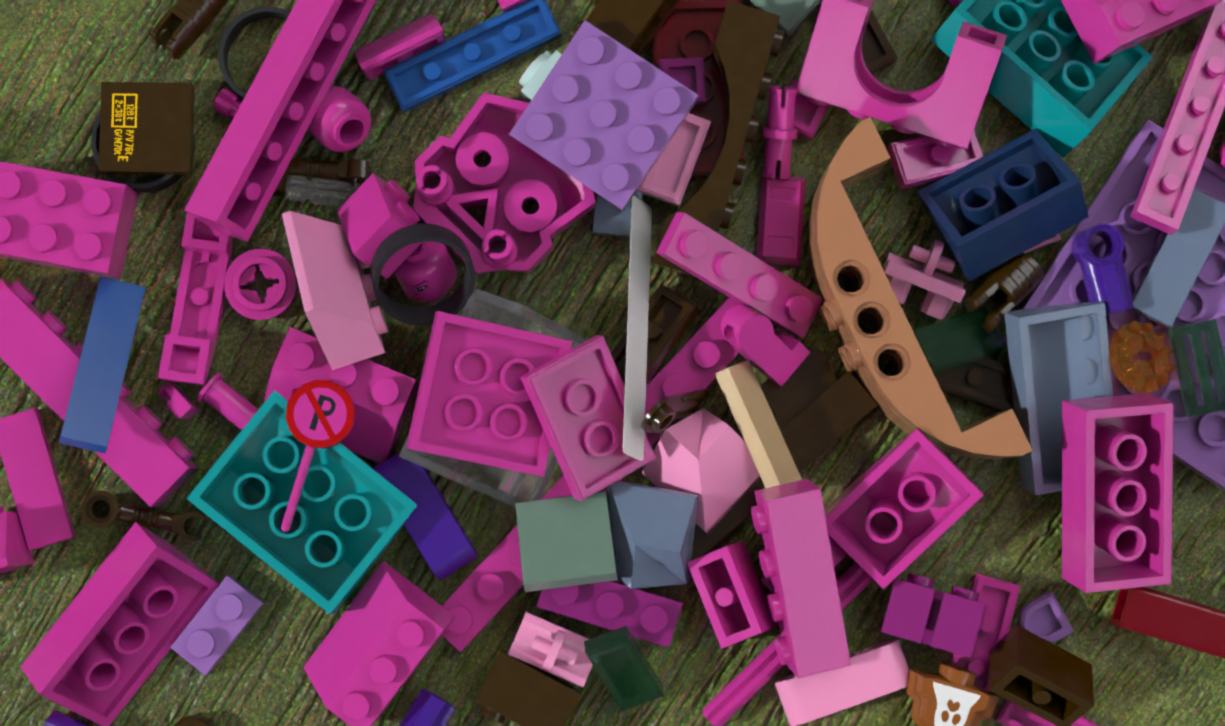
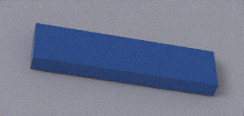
(472, 54)
(102, 365)

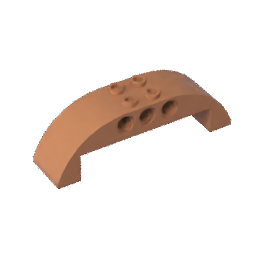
(841, 247)

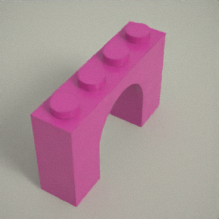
(945, 110)

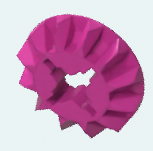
(244, 272)

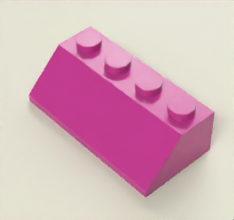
(119, 626)

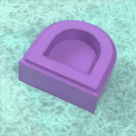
(1045, 618)

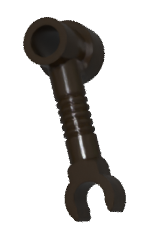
(345, 170)
(131, 514)

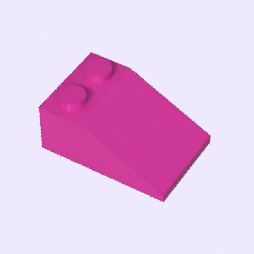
(899, 507)

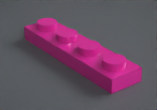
(739, 274)

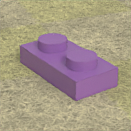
(217, 625)

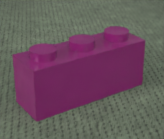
(615, 606)

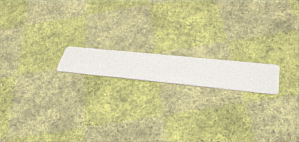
(637, 329)

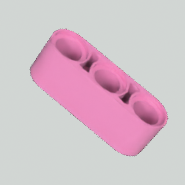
(871, 675)

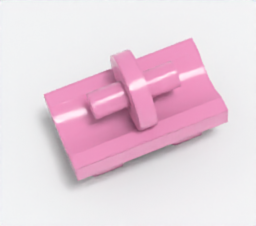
(940, 288)
(552, 649)

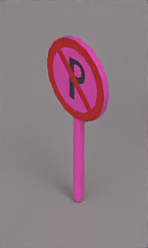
(319, 417)

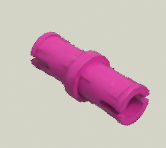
(779, 132)

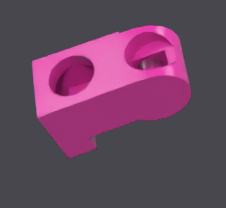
(754, 338)

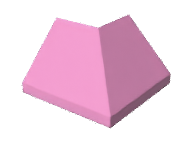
(704, 459)

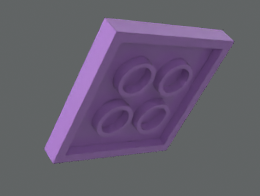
(604, 115)

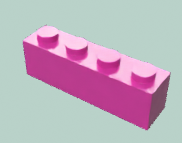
(801, 578)

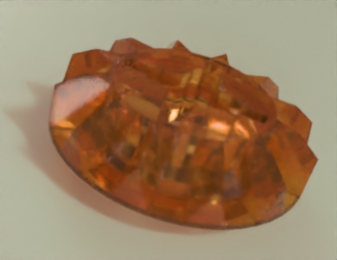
(1137, 374)

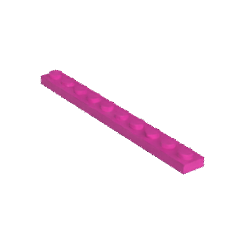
(501, 572)

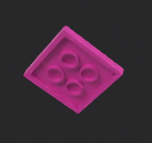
(474, 398)

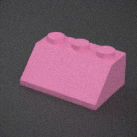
(334, 290)

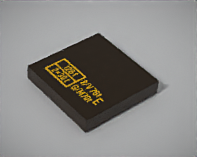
(146, 128)

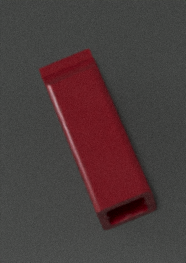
(1171, 619)

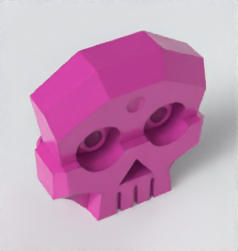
(452, 182)

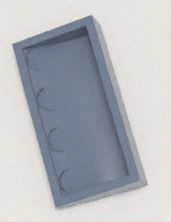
(1054, 358)

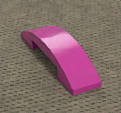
(198, 304)

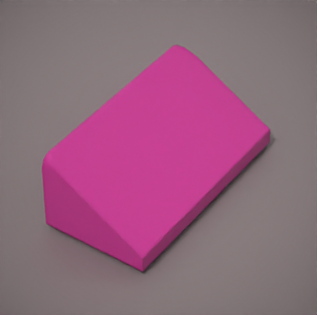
(399, 46)

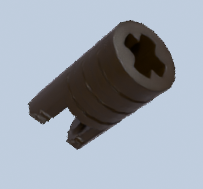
(185, 24)
(1006, 288)

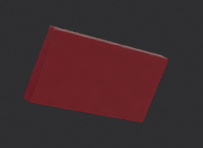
(692, 33)

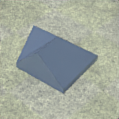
(651, 534)

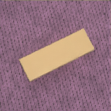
(757, 425)

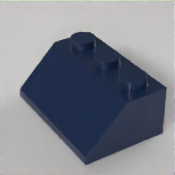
(1004, 204)

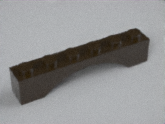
(741, 52)

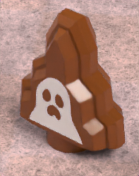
(949, 697)

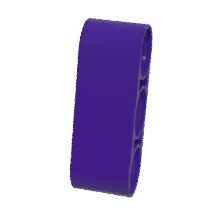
(433, 522)

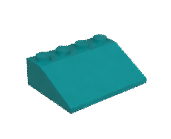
(1046, 68)
(340, 520)

